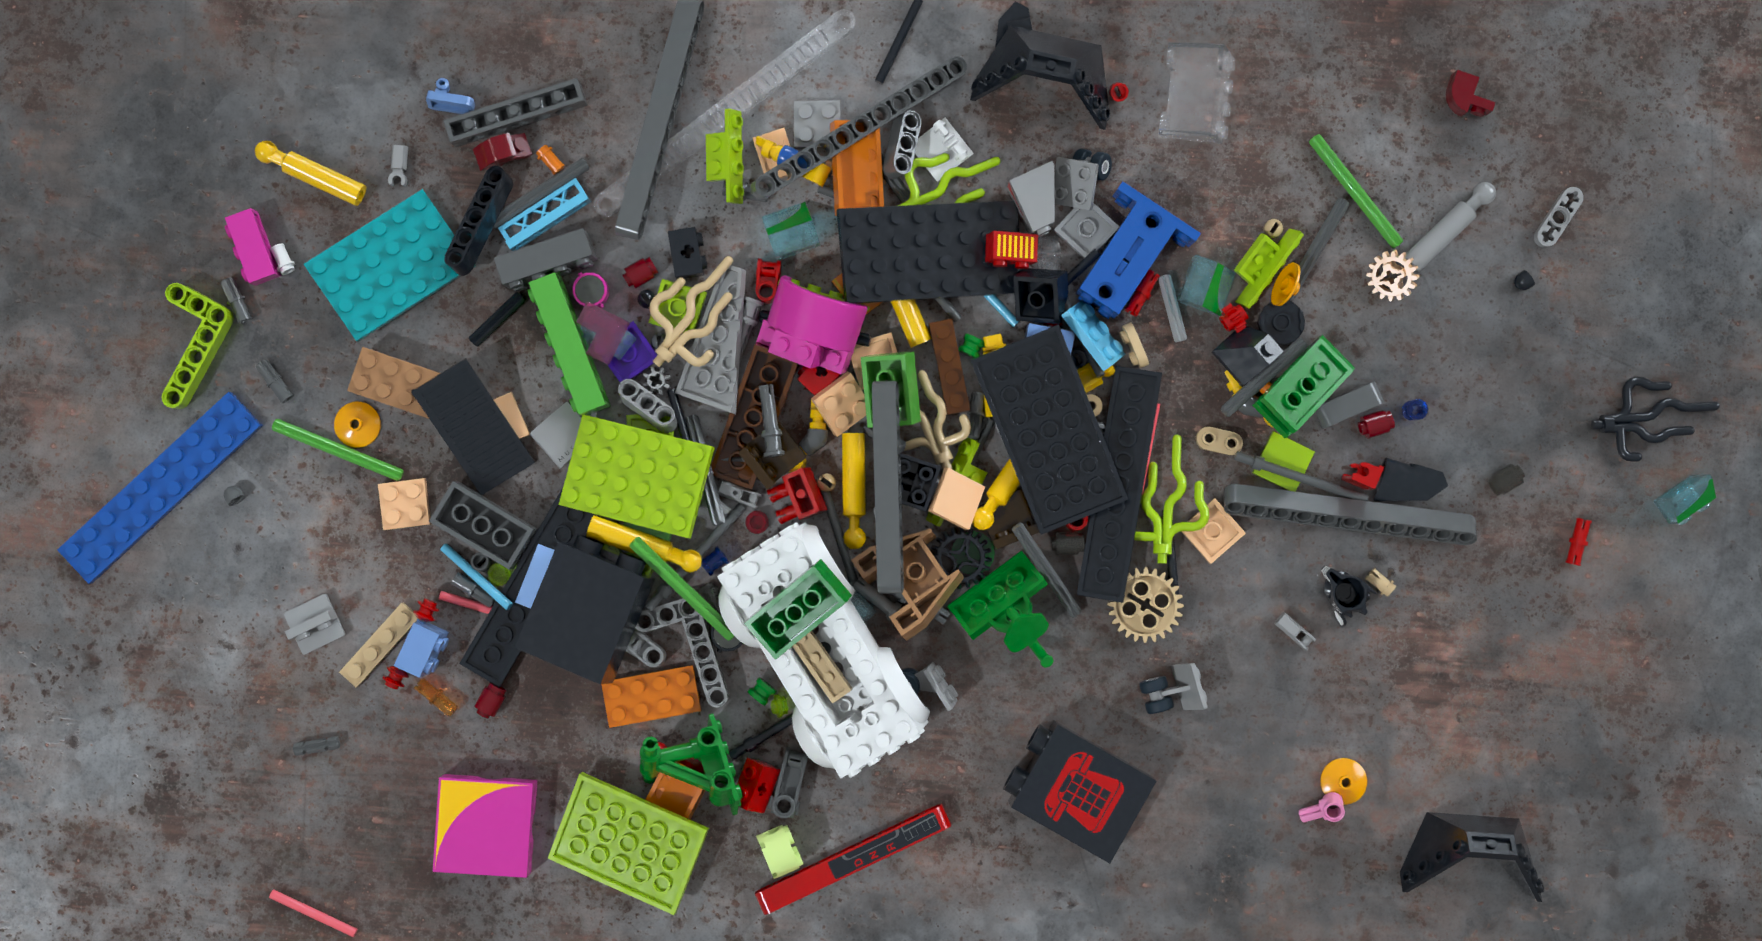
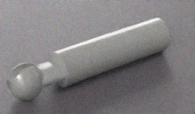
(1450, 226)

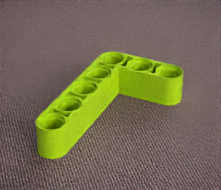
(198, 343)

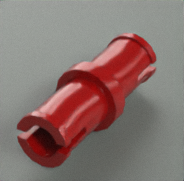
(1142, 293)
(1578, 541)

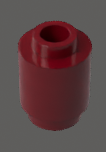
(640, 272)
(1376, 424)
(490, 700)

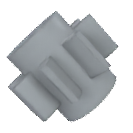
(655, 374)

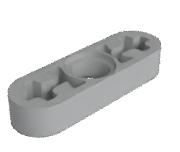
(1561, 200)

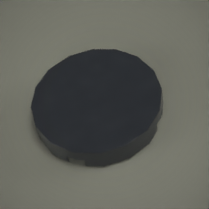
(1282, 322)

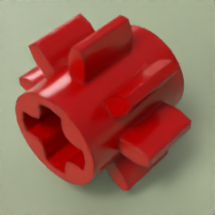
(1233, 318)

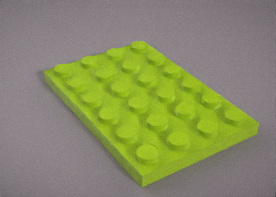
(636, 476)
(628, 843)

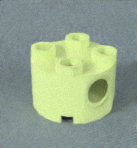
(778, 851)

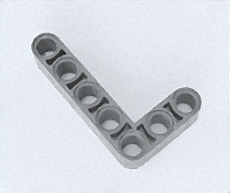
(694, 642)

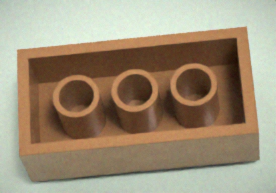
(389, 380)

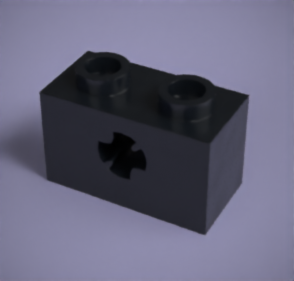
(684, 266)

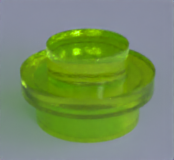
(498, 574)
(779, 706)

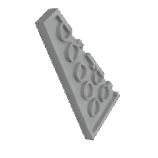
(718, 380)

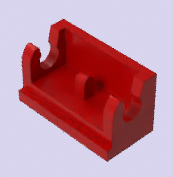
(1365, 476)

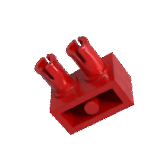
(803, 492)

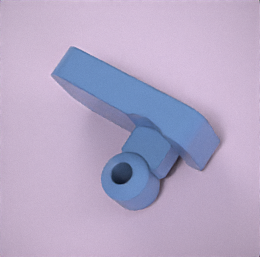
(447, 102)

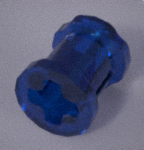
(1422, 409)
(714, 561)

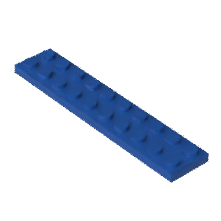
(159, 487)

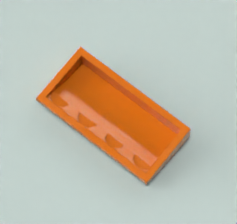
(858, 171)
(675, 795)

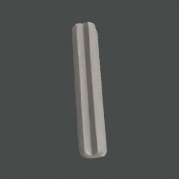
(1172, 308)

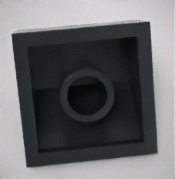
(1040, 295)

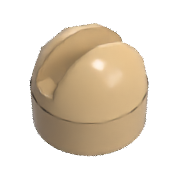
(1269, 225)
(823, 486)

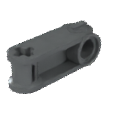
(789, 783)

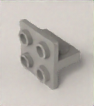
(313, 624)

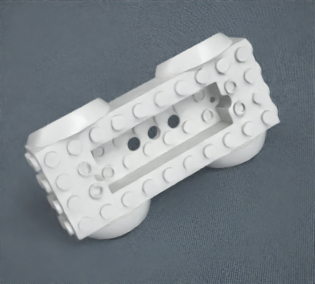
(881, 706)

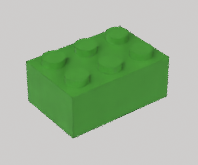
(898, 368)

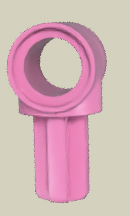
(1321, 810)

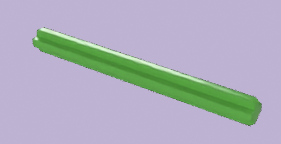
(1356, 191)
(337, 449)
(681, 586)

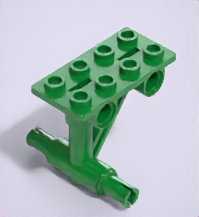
(707, 748)

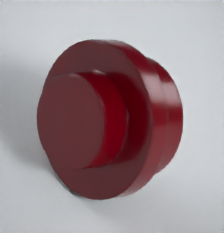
(757, 522)

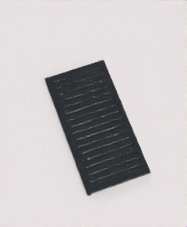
(473, 426)

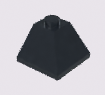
(1247, 353)

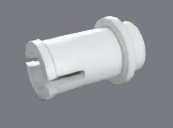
(282, 259)

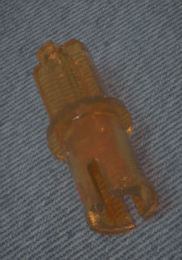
(436, 697)

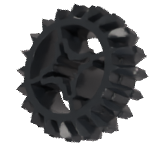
(967, 539)

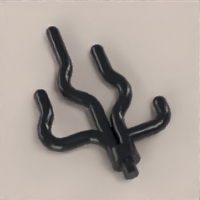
(1621, 422)

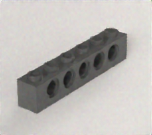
(515, 112)

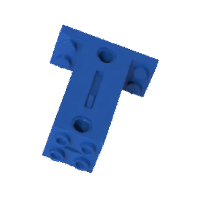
(1131, 251)

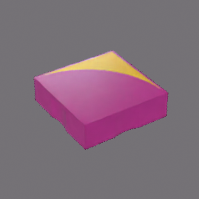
(484, 826)

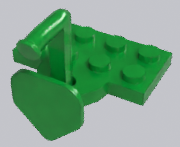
(1004, 598)

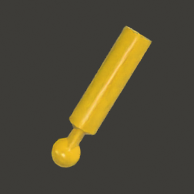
(312, 173)
(911, 322)
(853, 487)
(998, 495)
(621, 537)

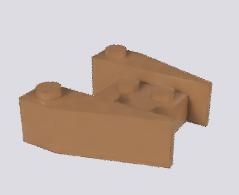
(924, 582)

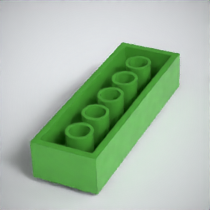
(570, 347)

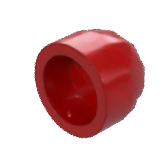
(1123, 90)

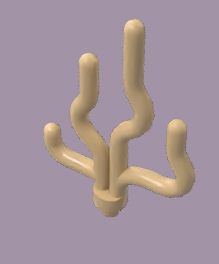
(674, 341)
(936, 440)

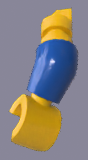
(781, 153)

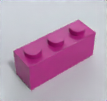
(252, 247)

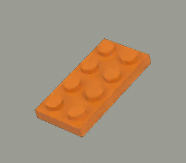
(651, 696)

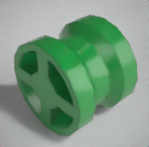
(971, 346)
(762, 691)

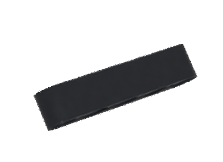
(484, 207)

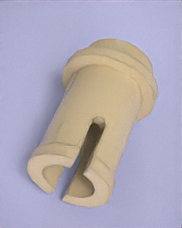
(1380, 582)

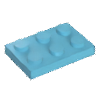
(1093, 334)

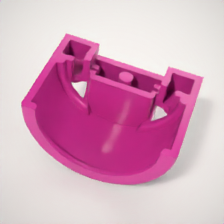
(811, 327)

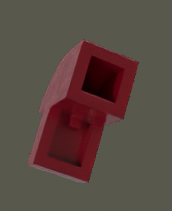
(1461, 95)
(501, 149)

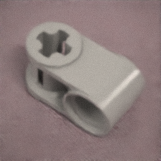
(643, 648)

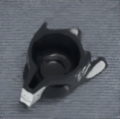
(1345, 593)

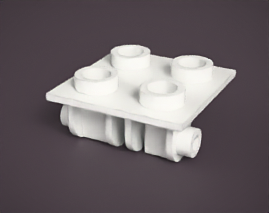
(939, 140)

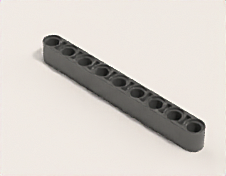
(887, 486)

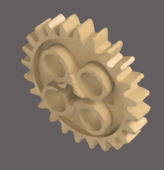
(1156, 587)

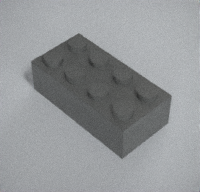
(546, 257)
(483, 525)

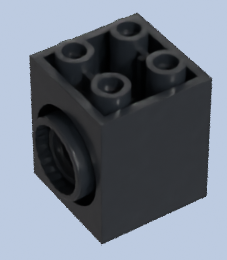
(918, 482)

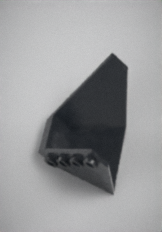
(1049, 58)
(1450, 838)

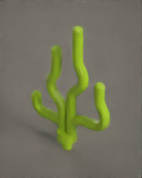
(915, 199)
(1165, 531)

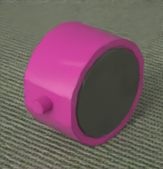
(591, 289)

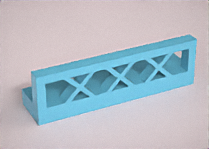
(547, 219)

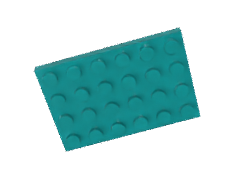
(386, 265)

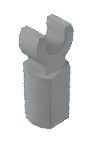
(398, 164)

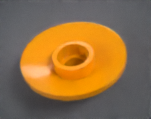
(1286, 284)
(368, 427)
(1343, 768)

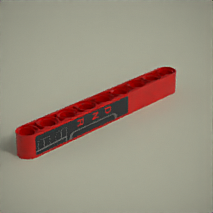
(852, 859)

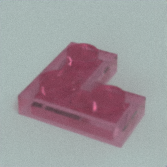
(608, 331)

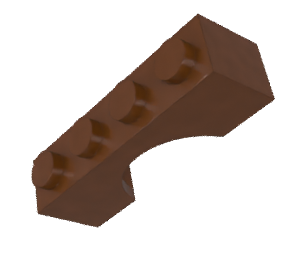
(949, 367)

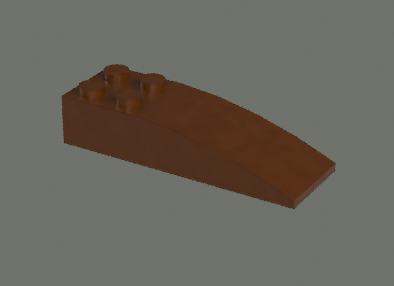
(748, 423)

